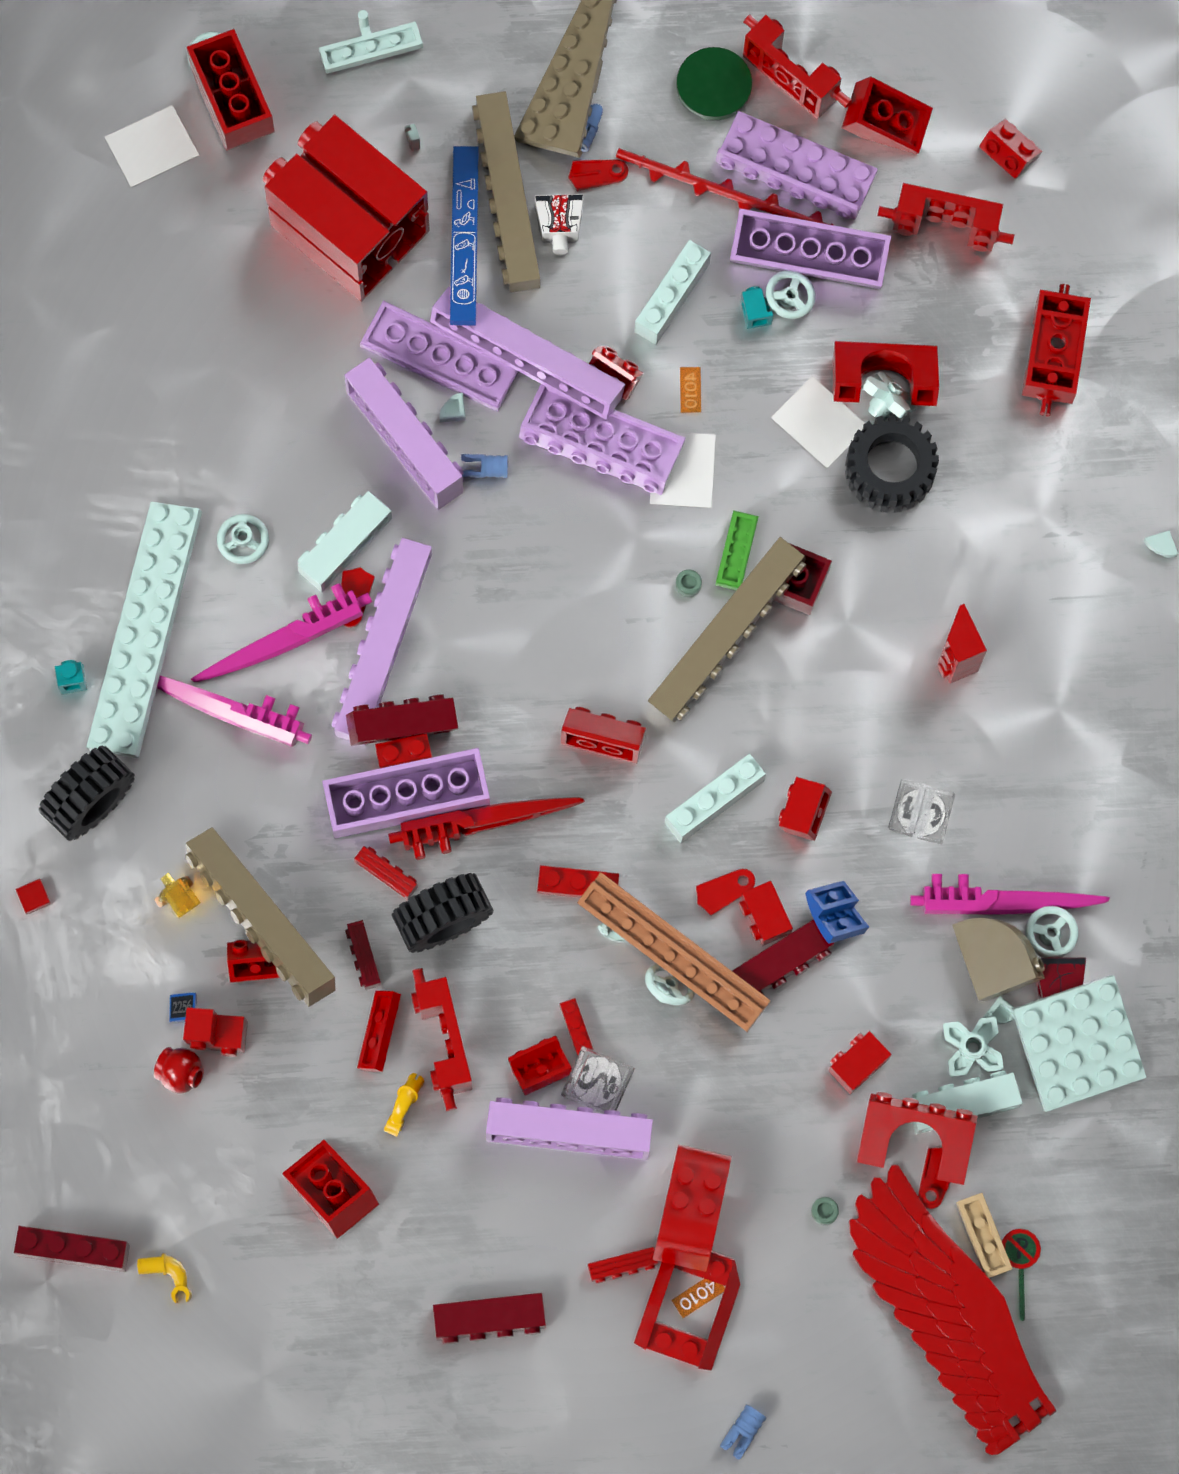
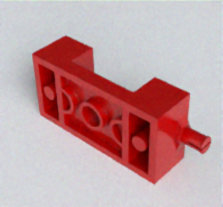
(765, 52)
(948, 207)
(1050, 371)
(434, 1000)

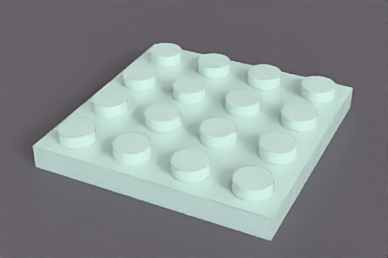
(1078, 1043)

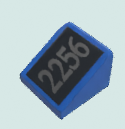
(179, 1004)

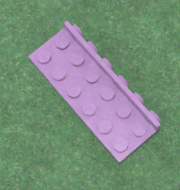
(796, 165)
(612, 446)

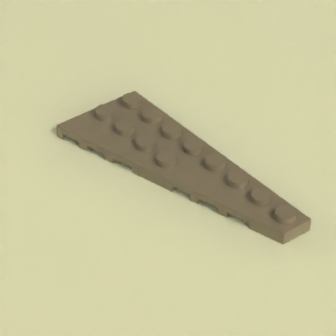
(564, 97)

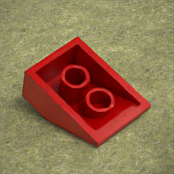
(887, 116)
(331, 1188)

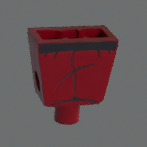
(1060, 975)

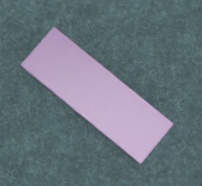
(438, 356)

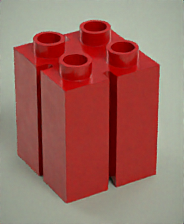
(346, 206)

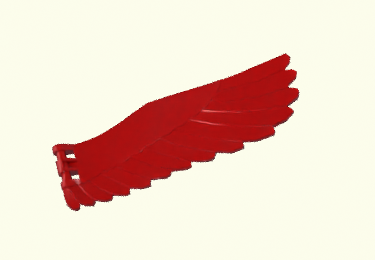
(950, 1309)

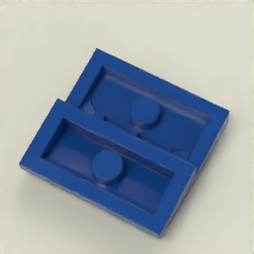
(835, 912)

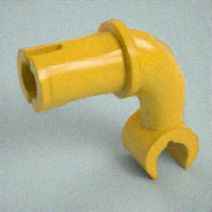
(407, 1095)
(167, 1265)

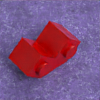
(215, 1032)

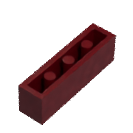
(401, 721)
(785, 958)
(71, 1249)
(488, 1317)

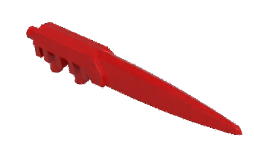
(473, 820)

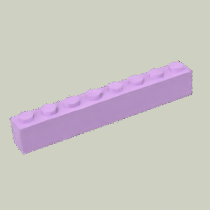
(534, 357)
(385, 630)

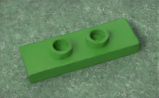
(736, 550)

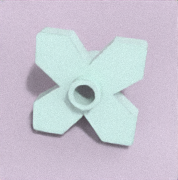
(887, 397)
(982, 1034)

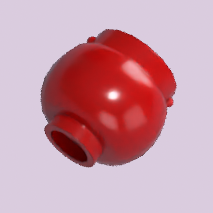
(178, 1070)

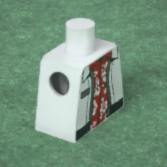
(559, 219)

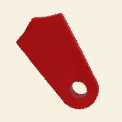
(596, 173)
(360, 583)
(722, 891)
(929, 1179)

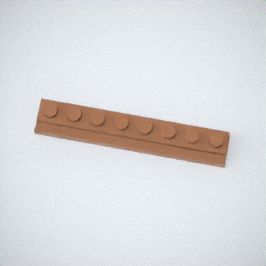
(674, 952)

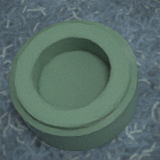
(688, 583)
(824, 1211)

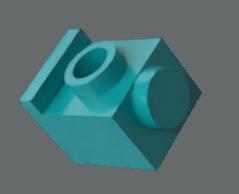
(756, 308)
(70, 677)

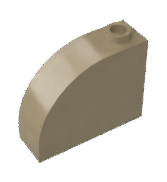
(997, 957)

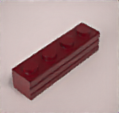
(362, 950)

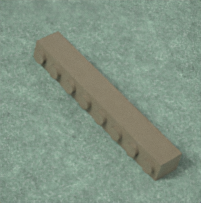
(507, 190)
(727, 630)
(260, 917)

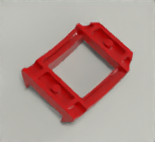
(676, 1342)

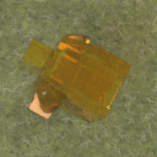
(177, 895)

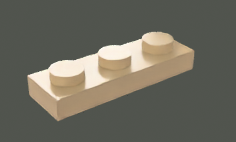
(984, 1235)

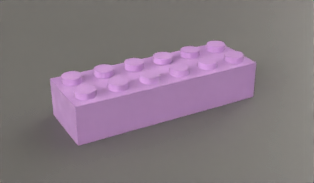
(810, 248)
(404, 433)
(405, 792)
(569, 1129)

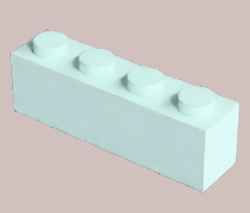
(672, 292)
(344, 541)
(715, 798)
(980, 1097)

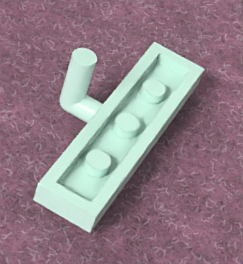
(370, 45)

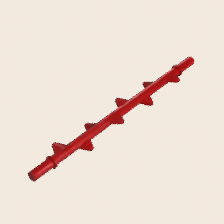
(724, 189)

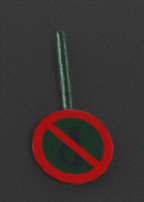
(1023, 1252)

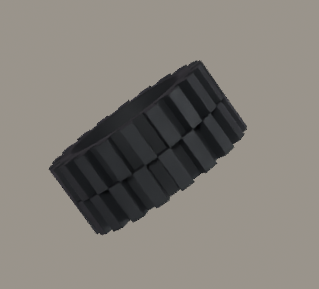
(891, 493)
(86, 792)
(442, 912)

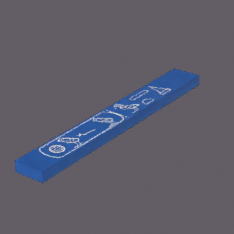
(464, 236)

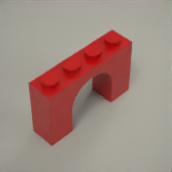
(913, 362)
(953, 1127)

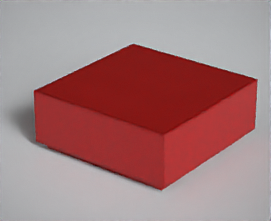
(33, 896)

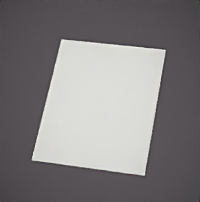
(151, 146)
(818, 422)
(692, 474)

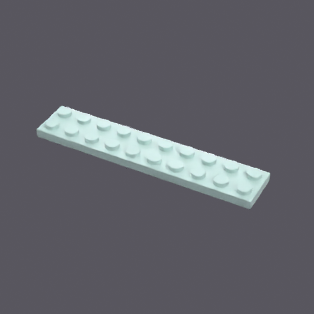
(144, 629)

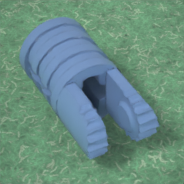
(592, 126)
(490, 466)
(747, 1426)

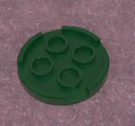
(714, 83)

